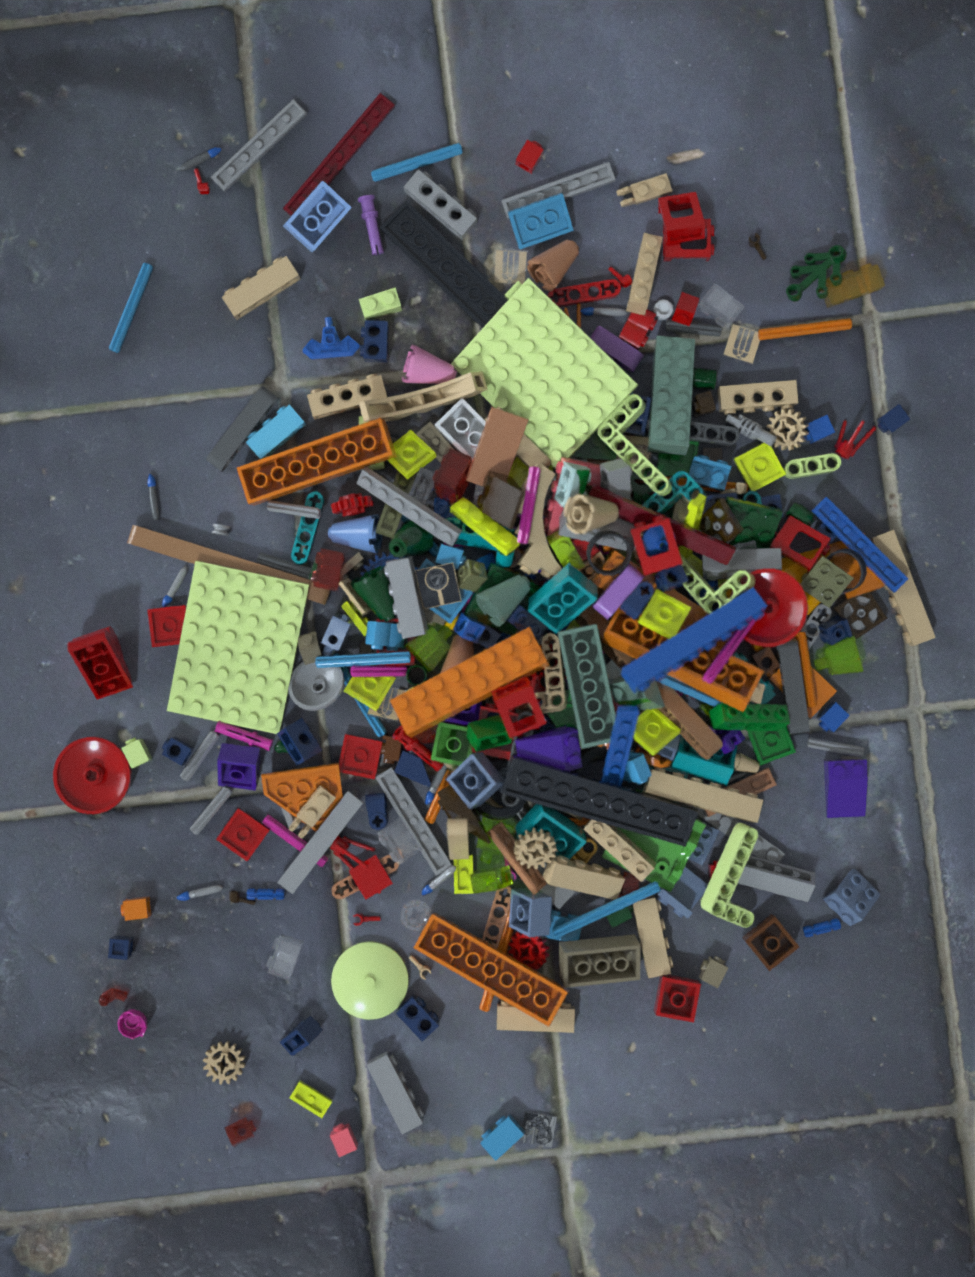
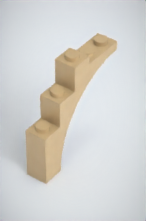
(424, 400)
(538, 554)

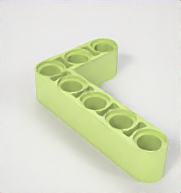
(629, 450)
(711, 596)
(726, 876)

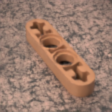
(347, 892)
(497, 921)

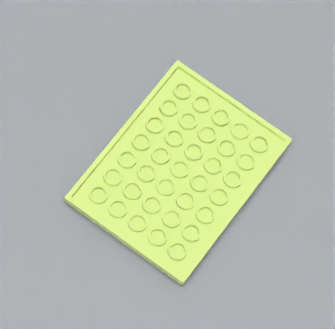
(545, 371)
(237, 647)

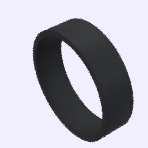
(860, 560)
(616, 570)

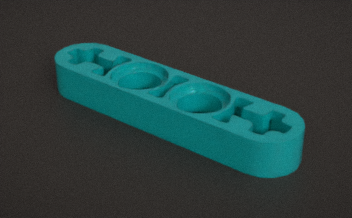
(310, 528)

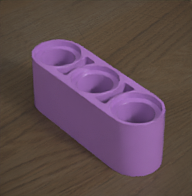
(617, 349)
(618, 591)

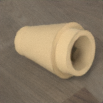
(745, 764)

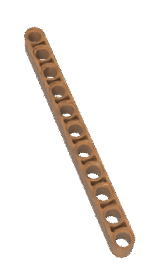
(192, 552)
(675, 709)

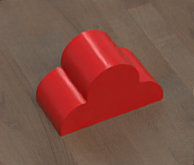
(101, 662)

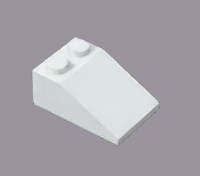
(462, 427)

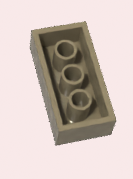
(599, 961)

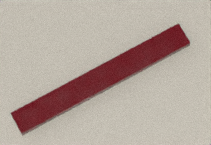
(344, 150)
(684, 535)

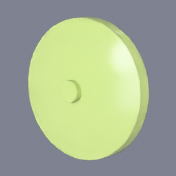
(370, 980)

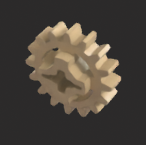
(785, 419)
(534, 848)
(216, 1062)

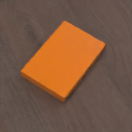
(852, 567)
(823, 690)

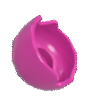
(132, 1024)

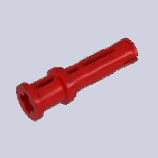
(414, 745)

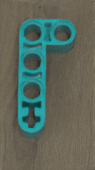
(678, 492)
(470, 538)

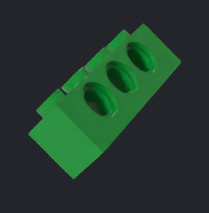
(755, 717)

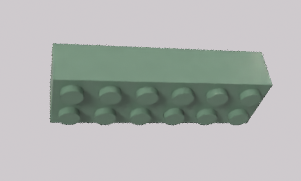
(671, 395)
(588, 684)

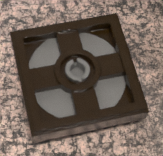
(720, 522)
(862, 613)

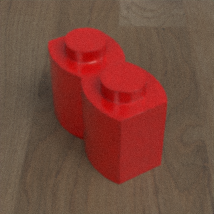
(636, 329)

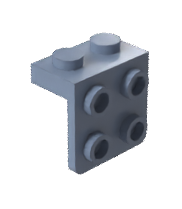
(684, 893)
(852, 898)

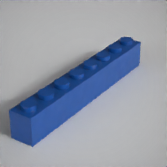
(694, 640)

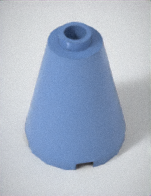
(357, 533)

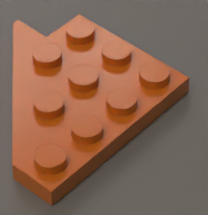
(294, 788)

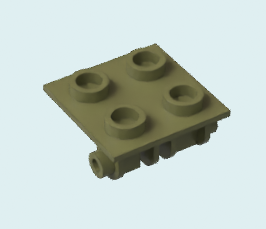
(825, 581)

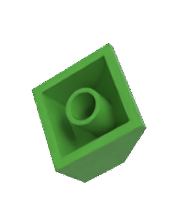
(451, 744)

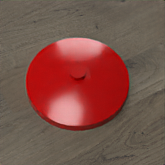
(785, 608)
(92, 775)

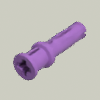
(369, 215)

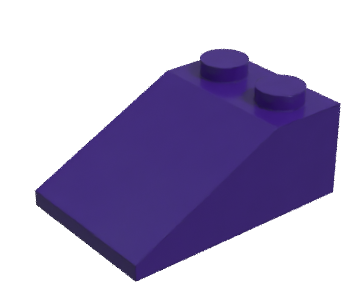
(553, 747)
(845, 787)

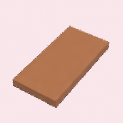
(497, 445)

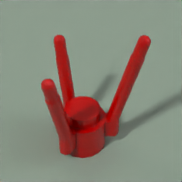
(845, 448)
(341, 848)

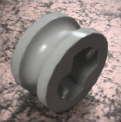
(220, 529)

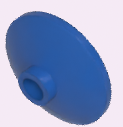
(653, 538)

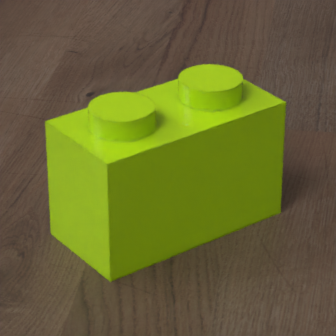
(565, 550)

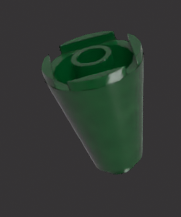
(411, 540)
(374, 591)

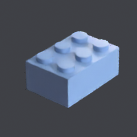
(317, 216)

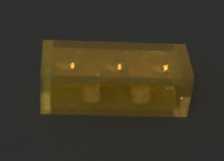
(854, 285)

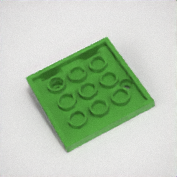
(664, 853)

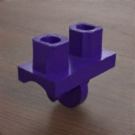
(725, 735)

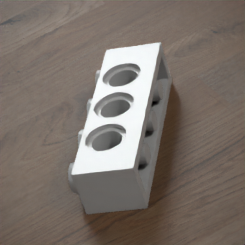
(459, 227)

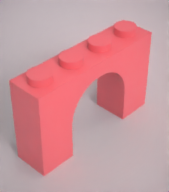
(551, 522)

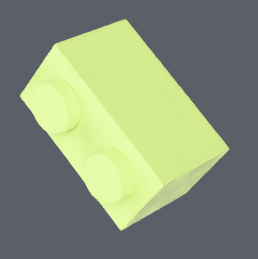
(380, 304)

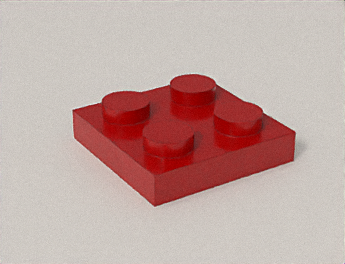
(166, 625)
(360, 756)
(243, 834)

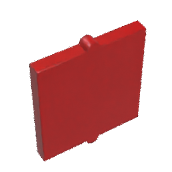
(370, 879)

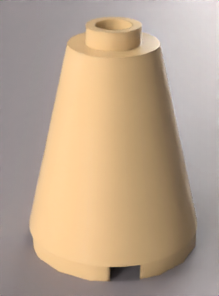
(588, 513)

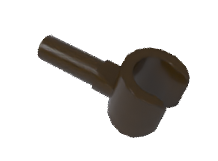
(756, 245)
(234, 897)

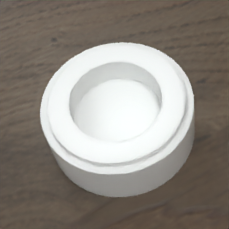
(663, 309)

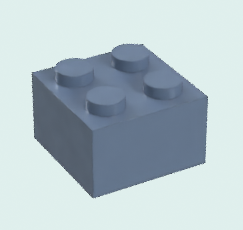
(475, 780)
(530, 912)

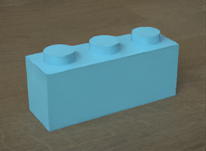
(275, 432)

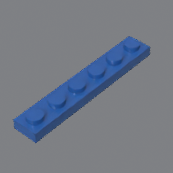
(857, 541)
(620, 744)

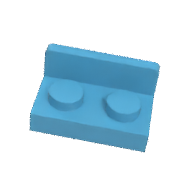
(710, 473)

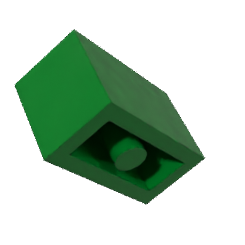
(487, 733)

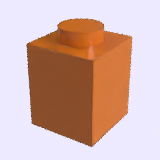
(136, 908)

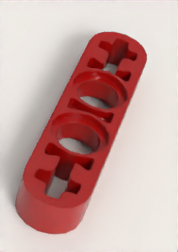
(583, 290)

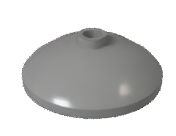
(307, 681)

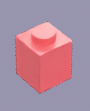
(343, 1139)

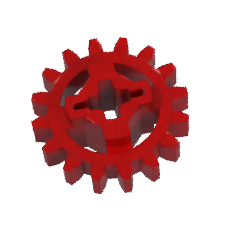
(352, 504)
(531, 956)

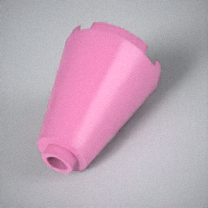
(426, 368)

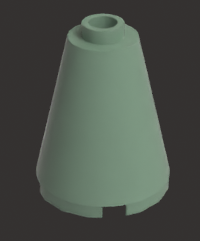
(503, 598)

